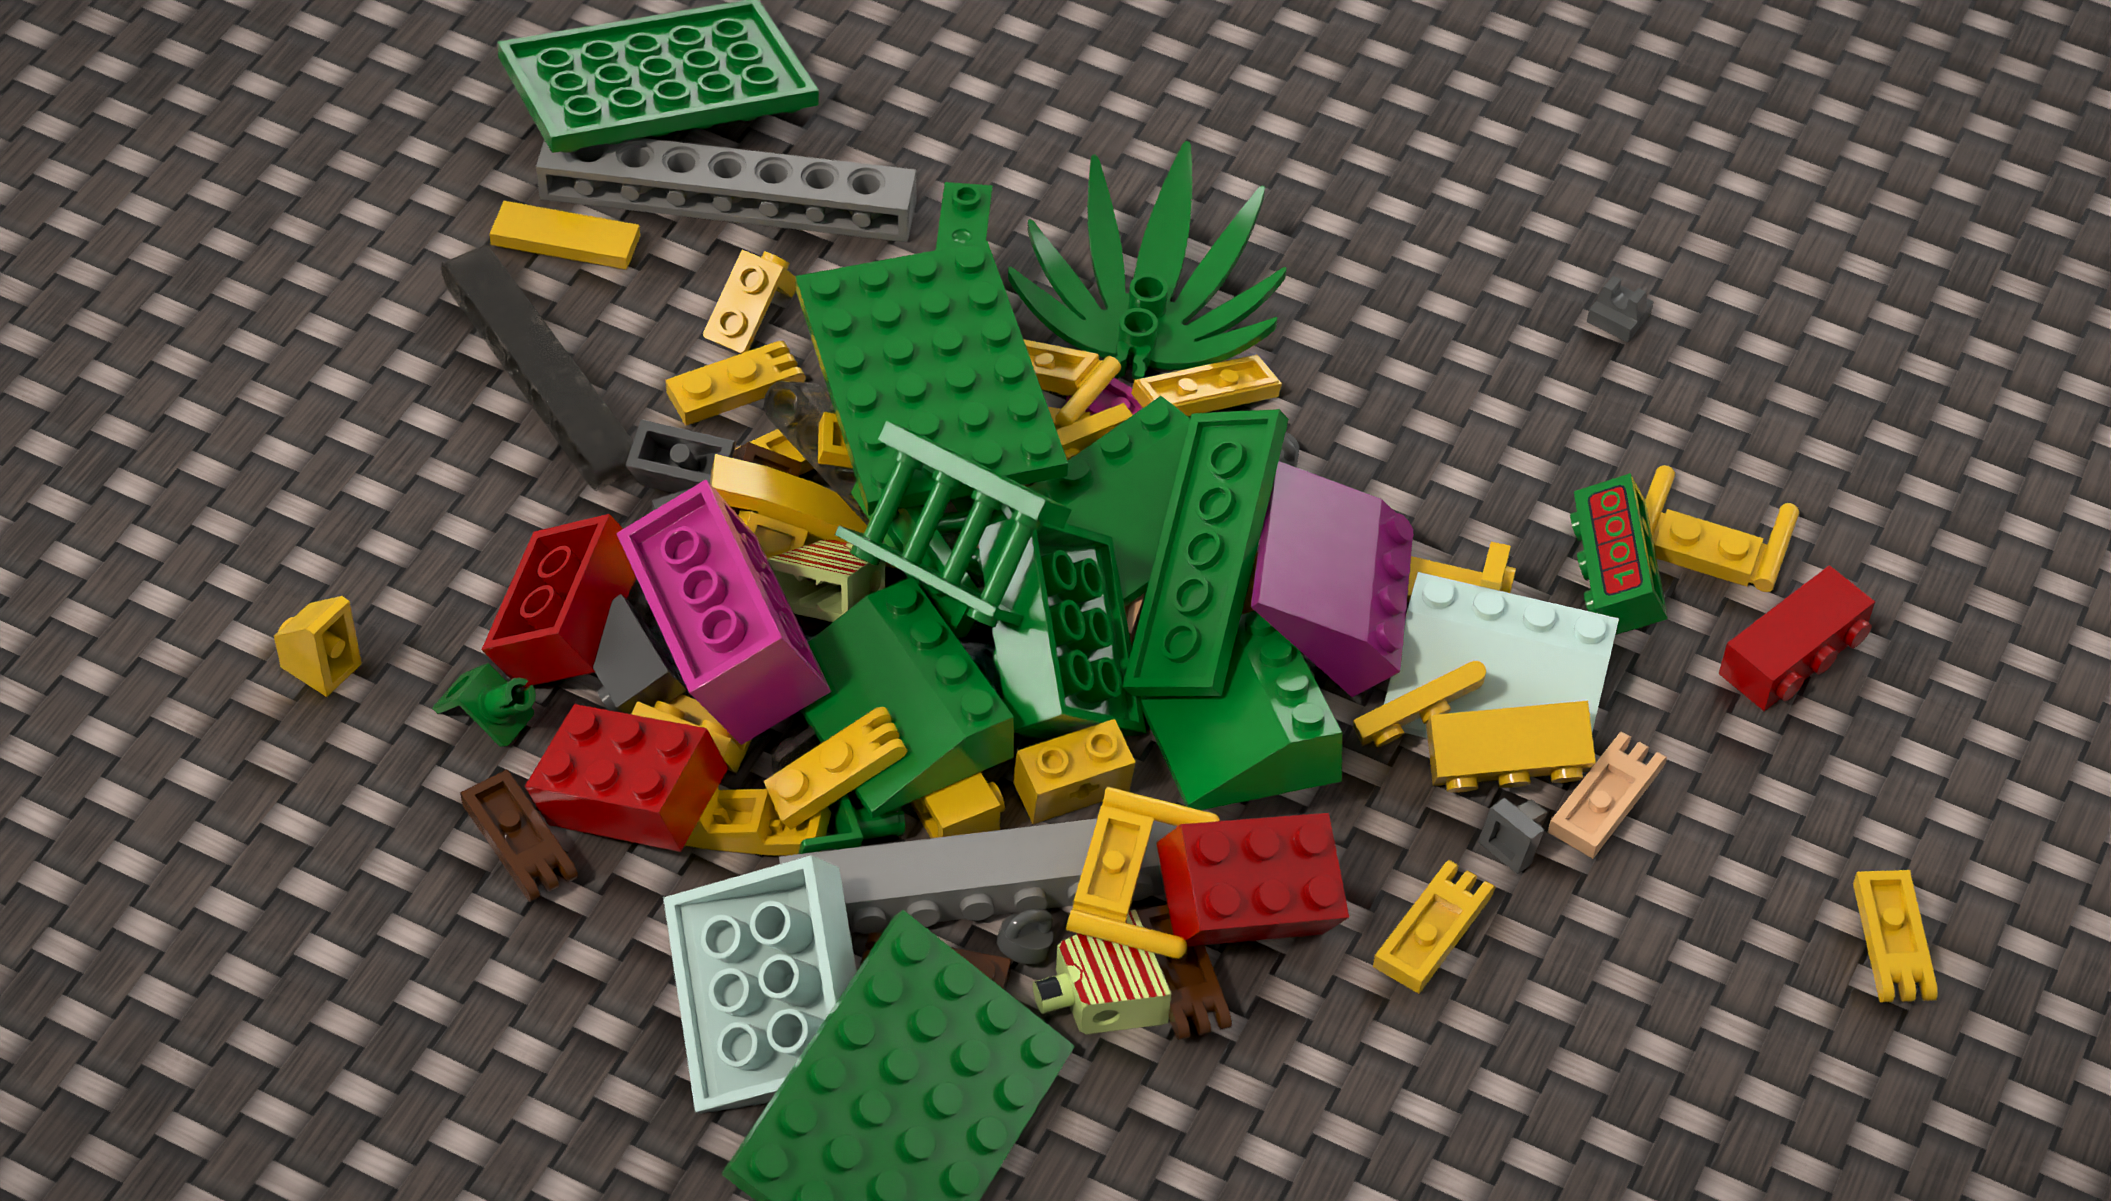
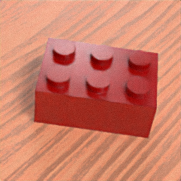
(560, 601)
(627, 777)
(1252, 879)

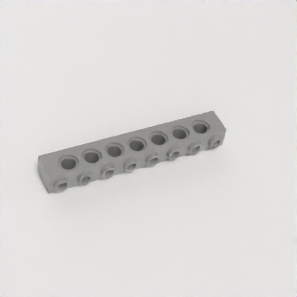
(734, 186)

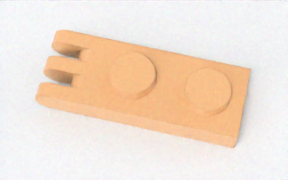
(1605, 796)

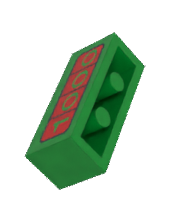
(1618, 554)

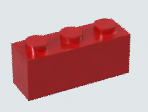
(1797, 638)

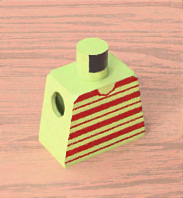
(836, 577)
(1106, 985)

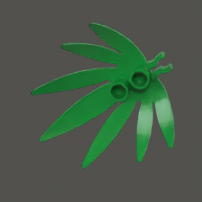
(1145, 324)

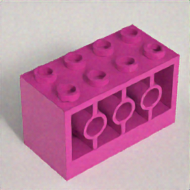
(723, 612)

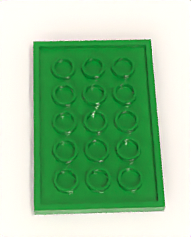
(656, 75)
(934, 352)
(904, 1084)

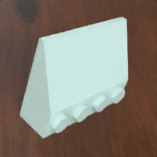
(1528, 646)
(757, 975)

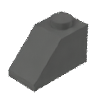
(673, 456)
(633, 662)

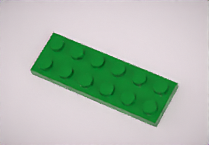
(1206, 554)

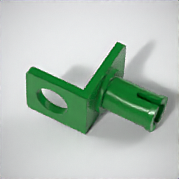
(491, 702)
(853, 826)

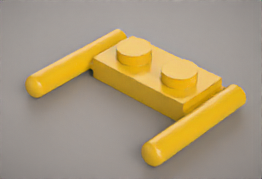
(1073, 374)
(1714, 547)
(1115, 866)

